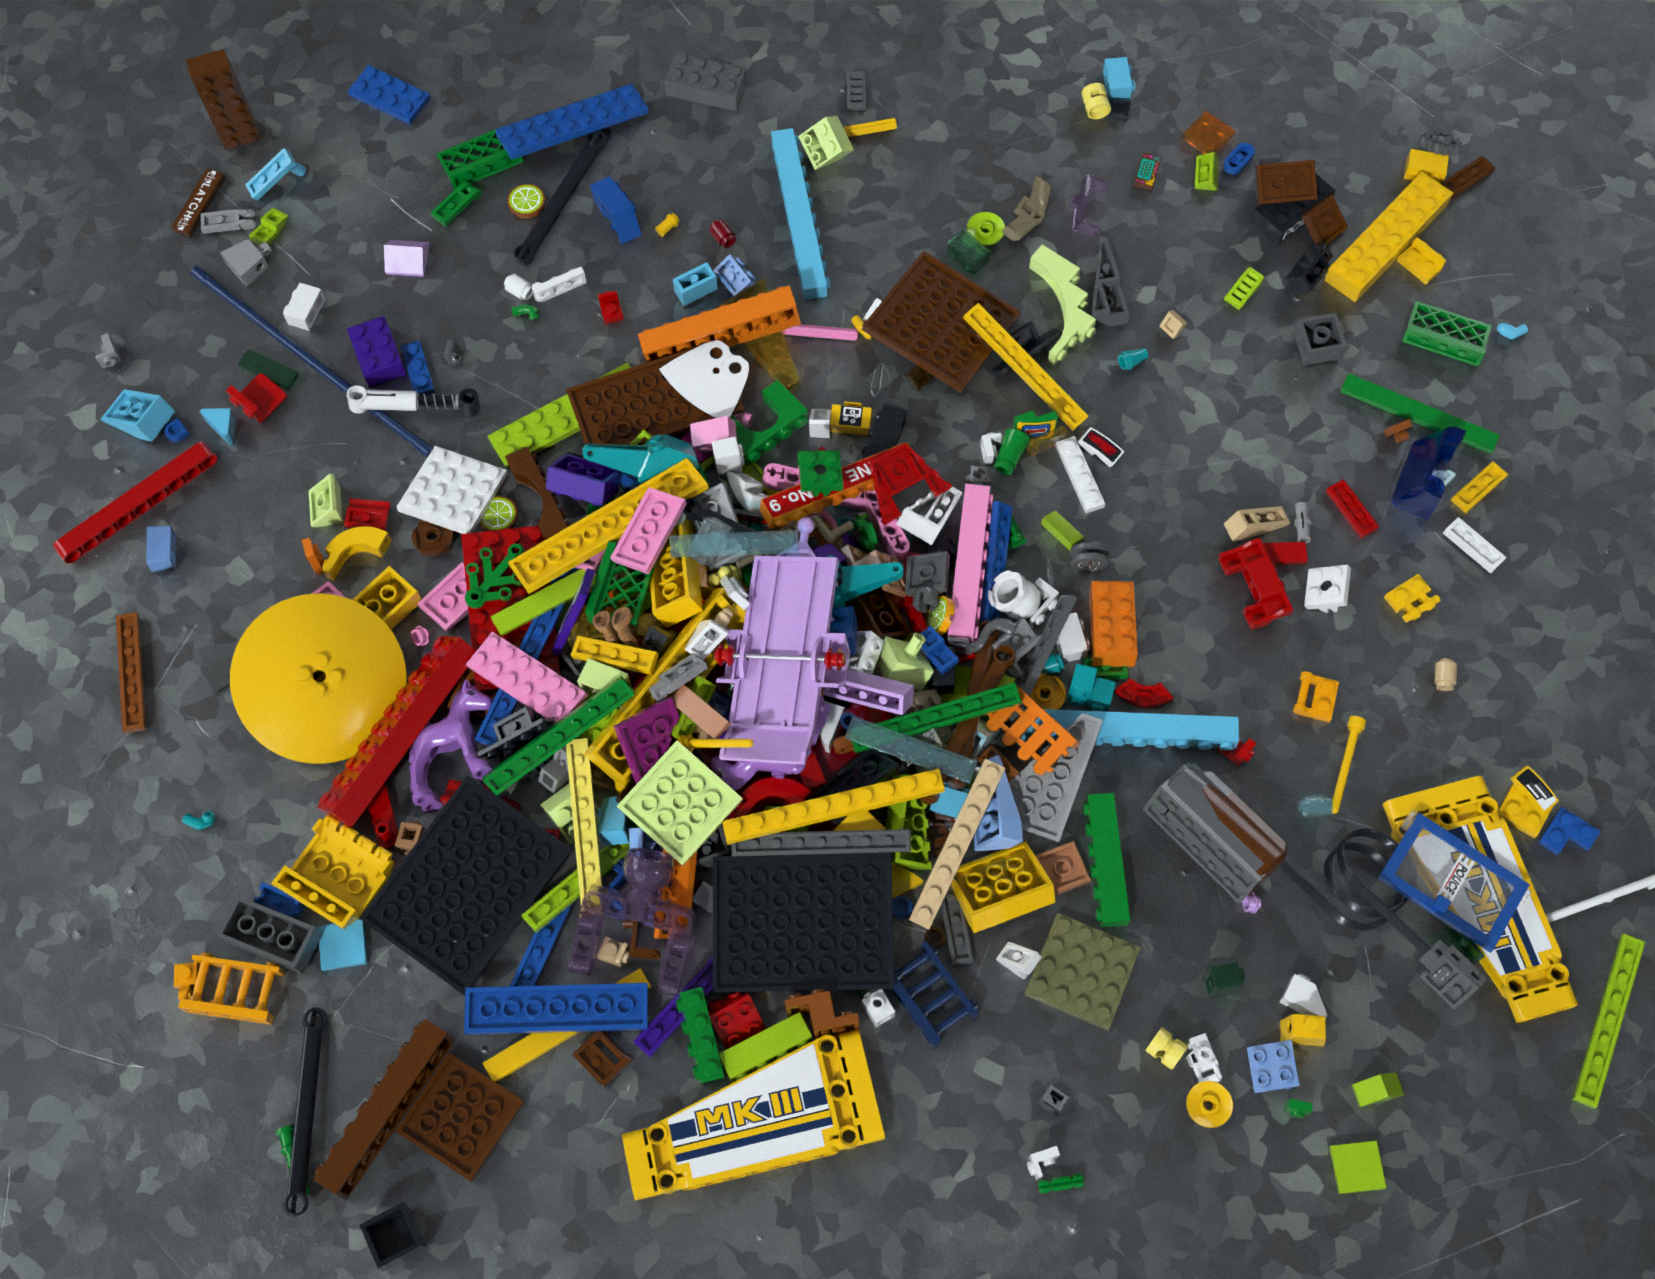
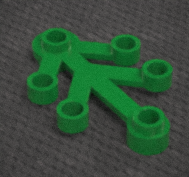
(491, 578)

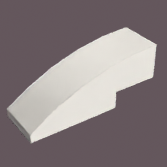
(746, 490)

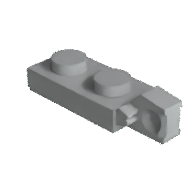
(677, 676)

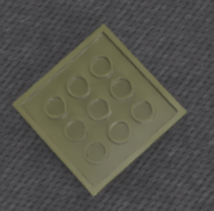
(1082, 971)

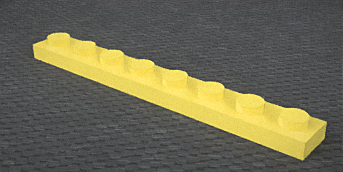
(584, 817)

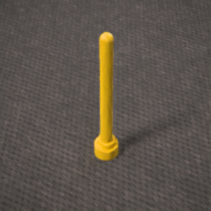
(1356, 726)
(691, 743)

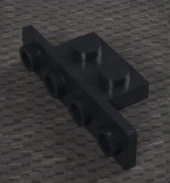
(1030, 341)
(513, 729)

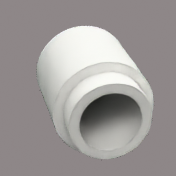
(518, 287)

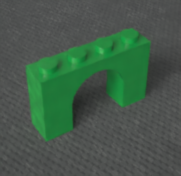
(790, 417)

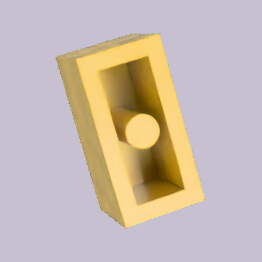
(1430, 163)

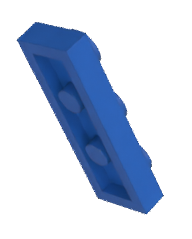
(417, 368)

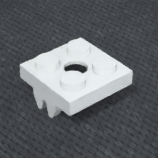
(1335, 596)

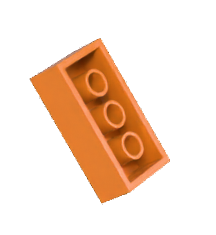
(1113, 623)

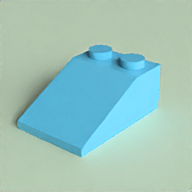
(139, 414)

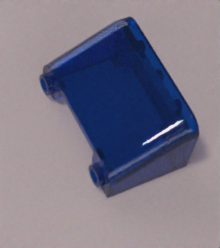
(1417, 488)

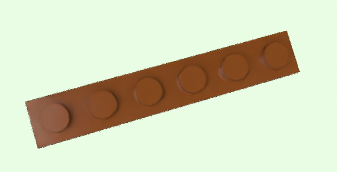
(130, 672)

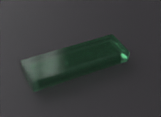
(276, 372)

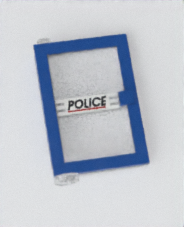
(1454, 881)

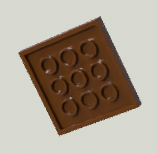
(460, 1117)

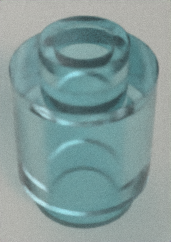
(1315, 806)

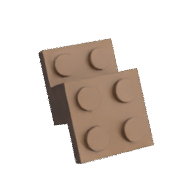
(859, 557)

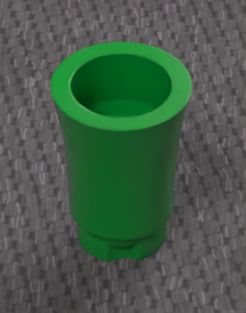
(1011, 450)

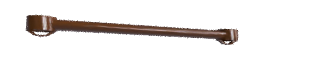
(980, 667)
(964, 729)

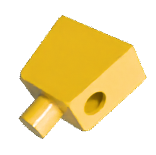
(1305, 1029)

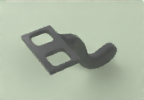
(1000, 624)

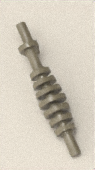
(818, 525)

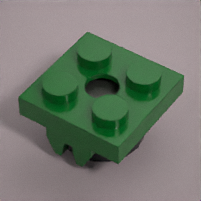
(820, 471)

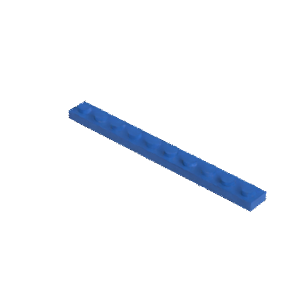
(533, 645)

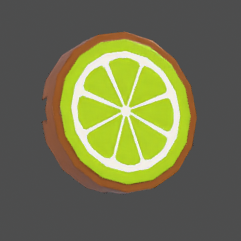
(526, 201)
(499, 515)

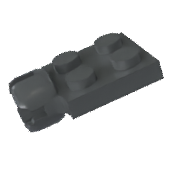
(927, 579)

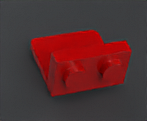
(257, 398)
(735, 1018)

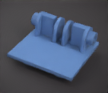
(1273, 1066)

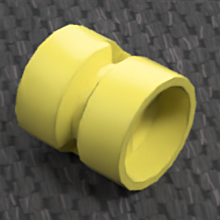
(1096, 101)
(1166, 1048)

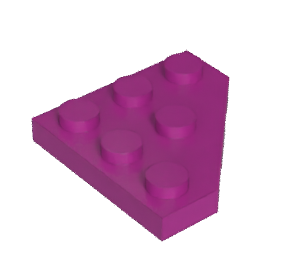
(647, 736)

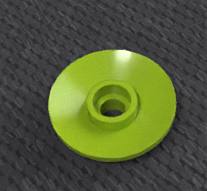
(986, 222)

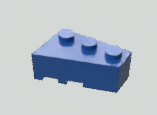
(617, 207)

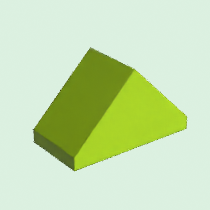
(1377, 1089)

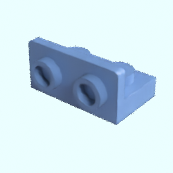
(734, 275)

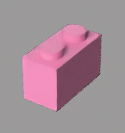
(711, 430)

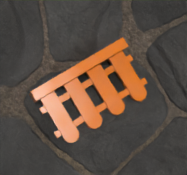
(1042, 733)

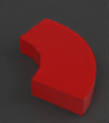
(1143, 696)

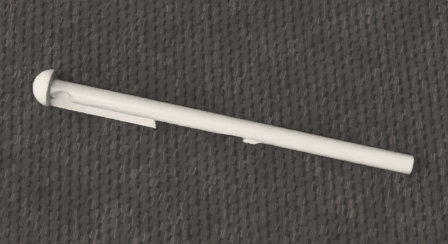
(1648, 882)

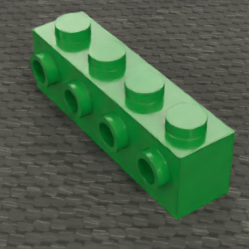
(700, 1035)

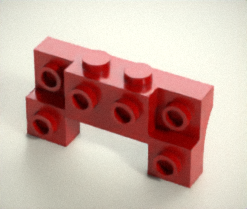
(1262, 581)

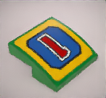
(1035, 426)

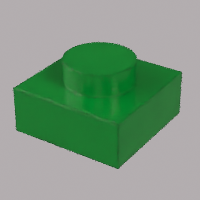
(1298, 1108)

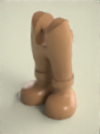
(620, 620)

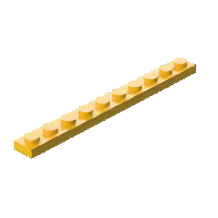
(833, 806)

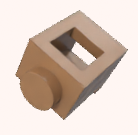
(406, 833)

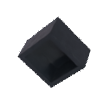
(393, 1236)

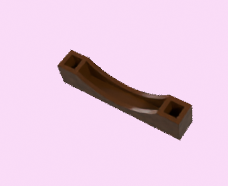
(525, 472)

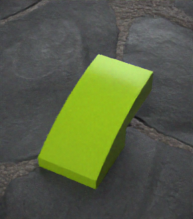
(270, 227)

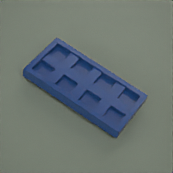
(389, 94)

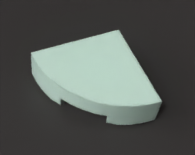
(1445, 476)

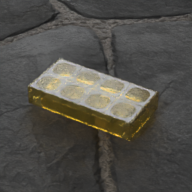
(1046, 441)

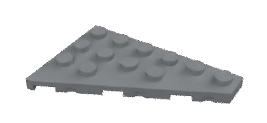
(1047, 799)

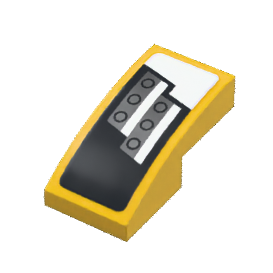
(1533, 787)

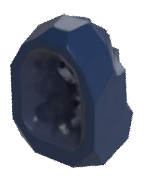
(720, 702)

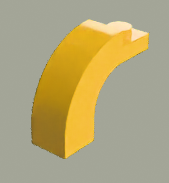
(352, 542)

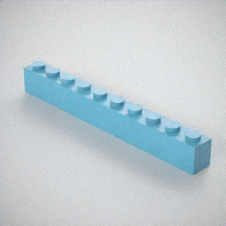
(799, 214)
(1155, 729)

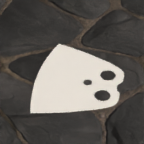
(695, 381)

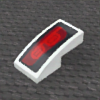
(1102, 446)

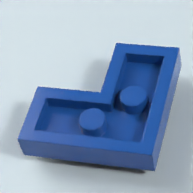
(1568, 826)

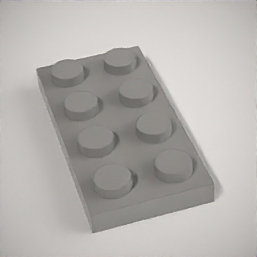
(718, 501)

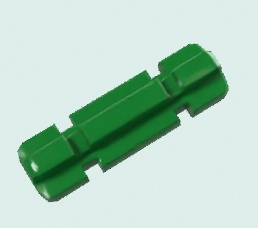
(1060, 1183)

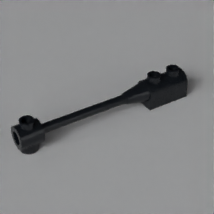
(943, 683)

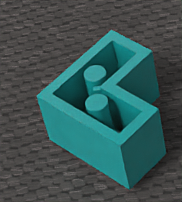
(1090, 690)

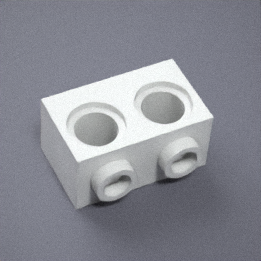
(868, 652)

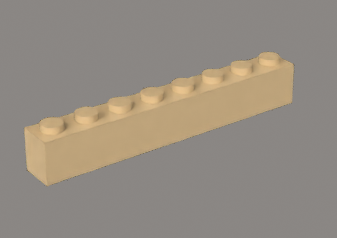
(956, 844)

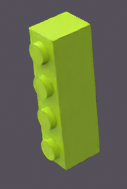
(765, 1047)

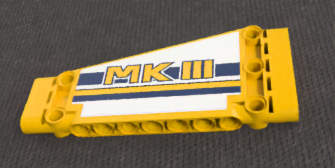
(1527, 946)
(761, 1121)

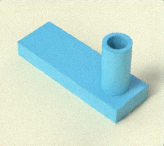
(273, 172)

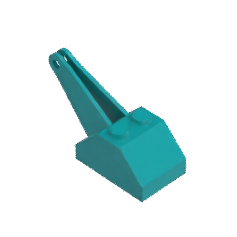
(642, 460)
(863, 579)

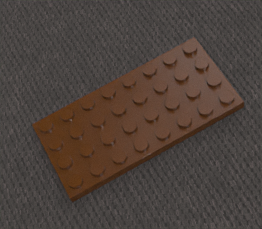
(635, 399)

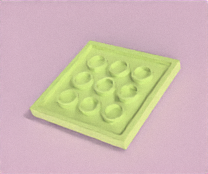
(680, 803)

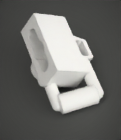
(1204, 1058)

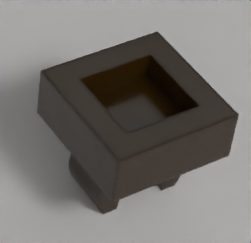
(918, 378)

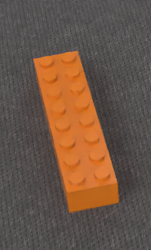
(728, 323)

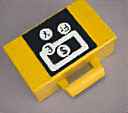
(851, 418)

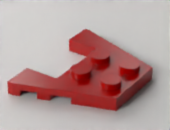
(897, 472)

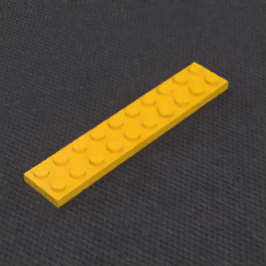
(594, 531)

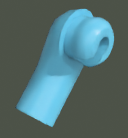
(1510, 331)

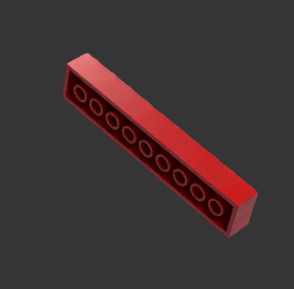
(396, 730)

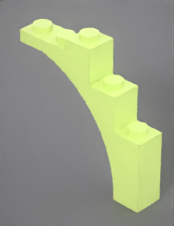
(1063, 278)

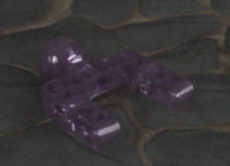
(646, 875)

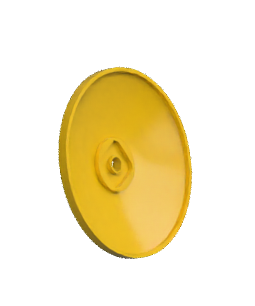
(276, 684)

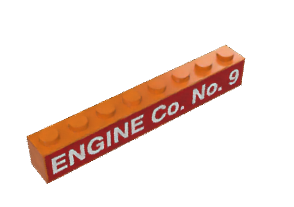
(795, 505)

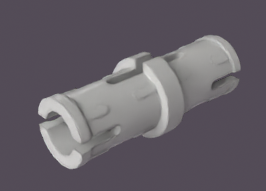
(1302, 512)

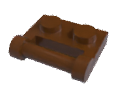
(597, 1063)

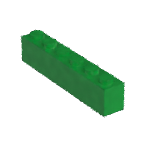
(1107, 860)

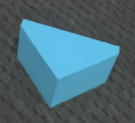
(222, 421)

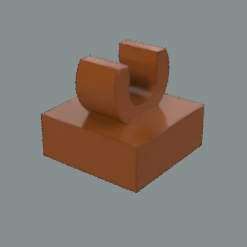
(1399, 431)

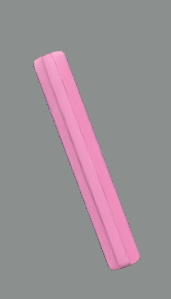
(822, 332)

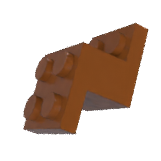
(821, 1013)

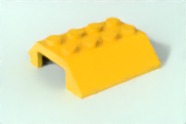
(337, 872)

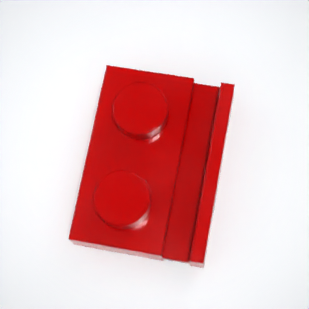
(367, 513)

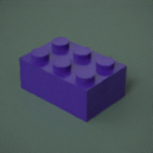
(376, 351)
(583, 479)

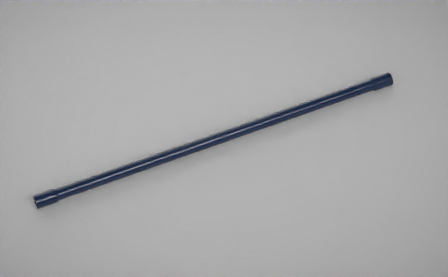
(204, 278)

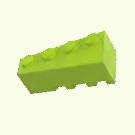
(910, 816)

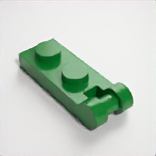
(456, 203)

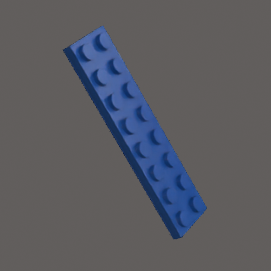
(571, 121)
(556, 1008)

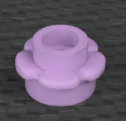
(1251, 903)

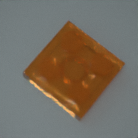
(1208, 134)

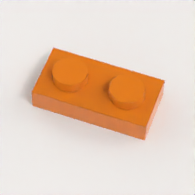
(313, 555)

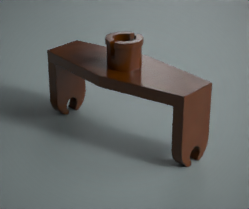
(644, 953)

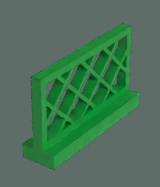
(482, 166)
(1444, 343)
(604, 585)

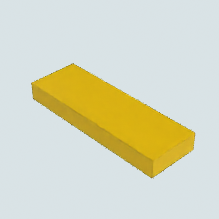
(1479, 487)

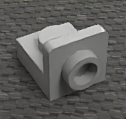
(110, 353)

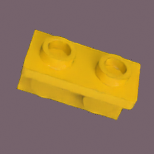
(1422, 261)

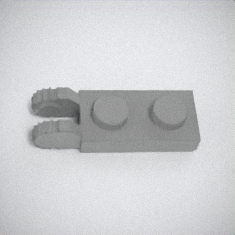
(227, 220)

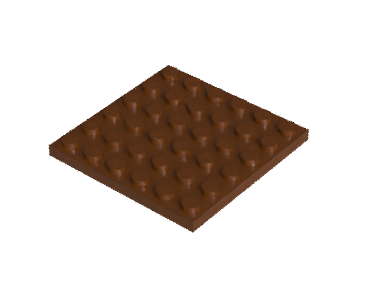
(927, 325)

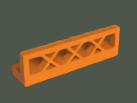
(680, 891)

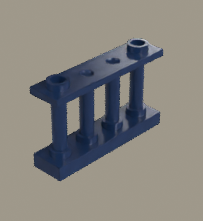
(920, 1014)

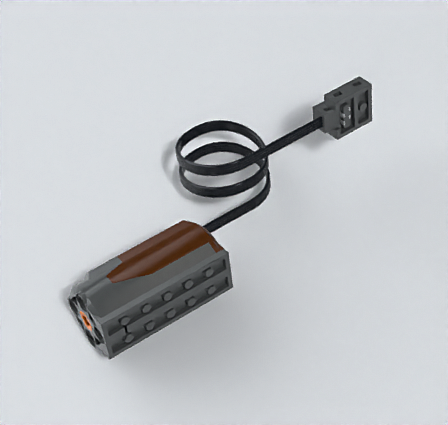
(1245, 851)

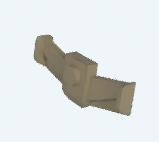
(1029, 210)

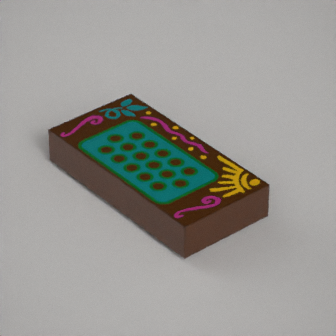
(1147, 171)

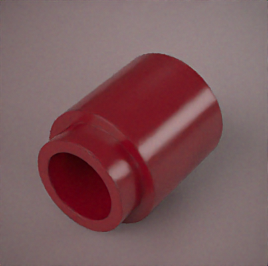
(722, 233)

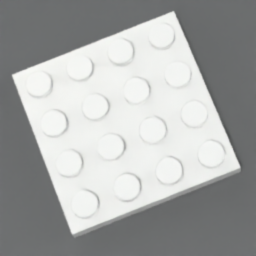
(452, 490)

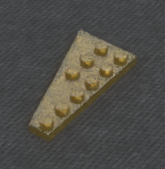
(770, 350)

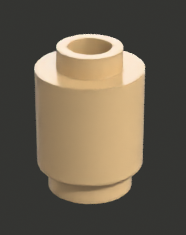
(1445, 674)

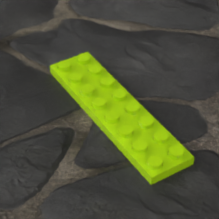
(540, 428)

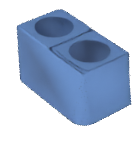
(161, 548)

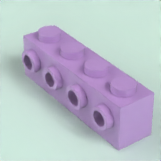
(874, 692)

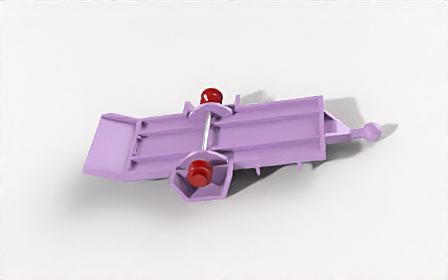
(784, 640)

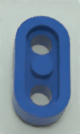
(1237, 159)

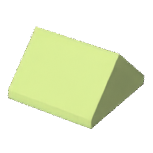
(325, 503)

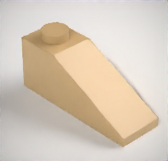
(1254, 522)

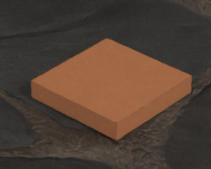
(1064, 867)

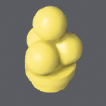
(730, 571)

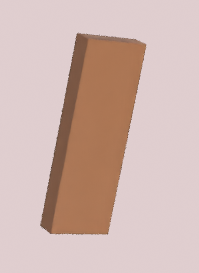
(700, 712)

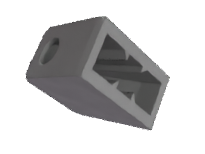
(246, 260)

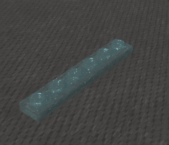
(734, 543)
(911, 749)

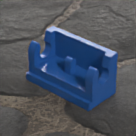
(279, 901)

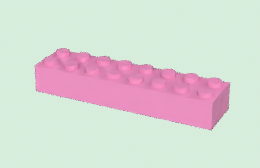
(970, 562)

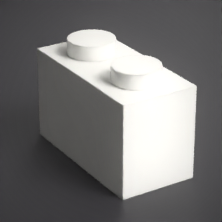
(304, 306)
(727, 456)
(1071, 641)

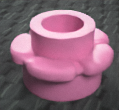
(420, 636)

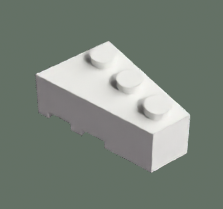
(929, 514)

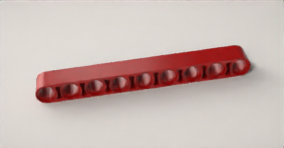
(135, 502)

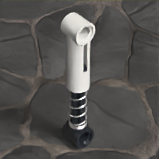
(361, 400)

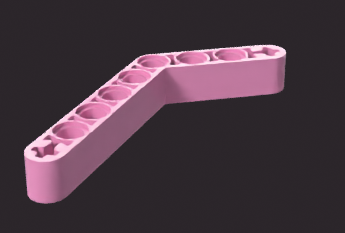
(772, 480)

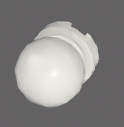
(1014, 595)

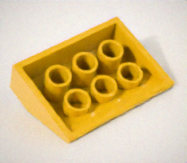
(1002, 887)

